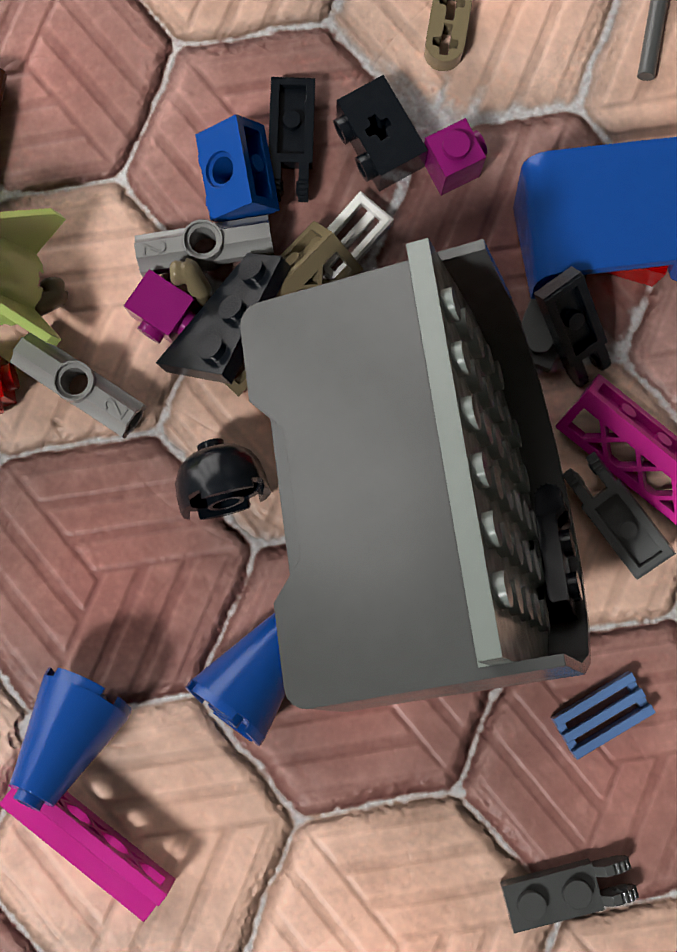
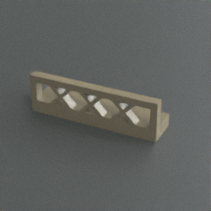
(306, 260)

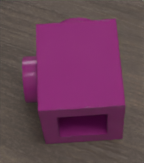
(455, 156)
(160, 308)

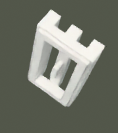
(369, 241)

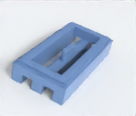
(614, 729)

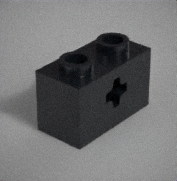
(379, 111)

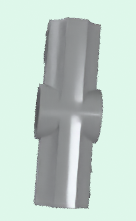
(232, 239)
(57, 369)

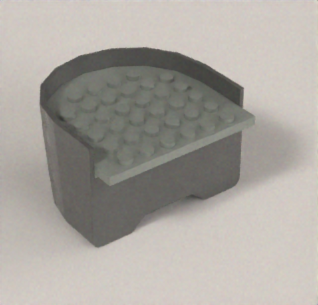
(410, 485)

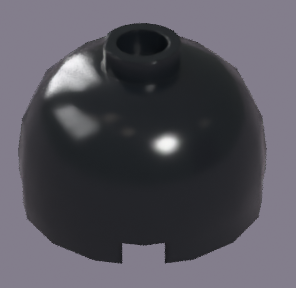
(219, 480)

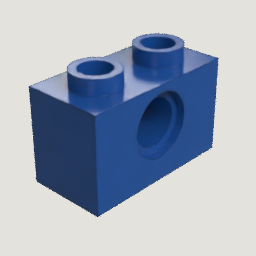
(236, 170)

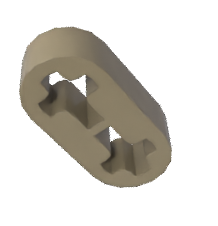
(456, 28)

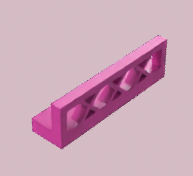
(634, 427)
(96, 851)

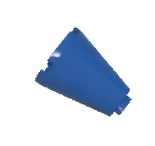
(245, 683)
(63, 736)

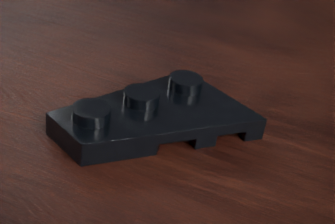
(212, 340)

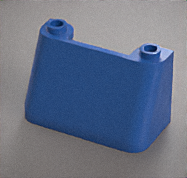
(598, 209)

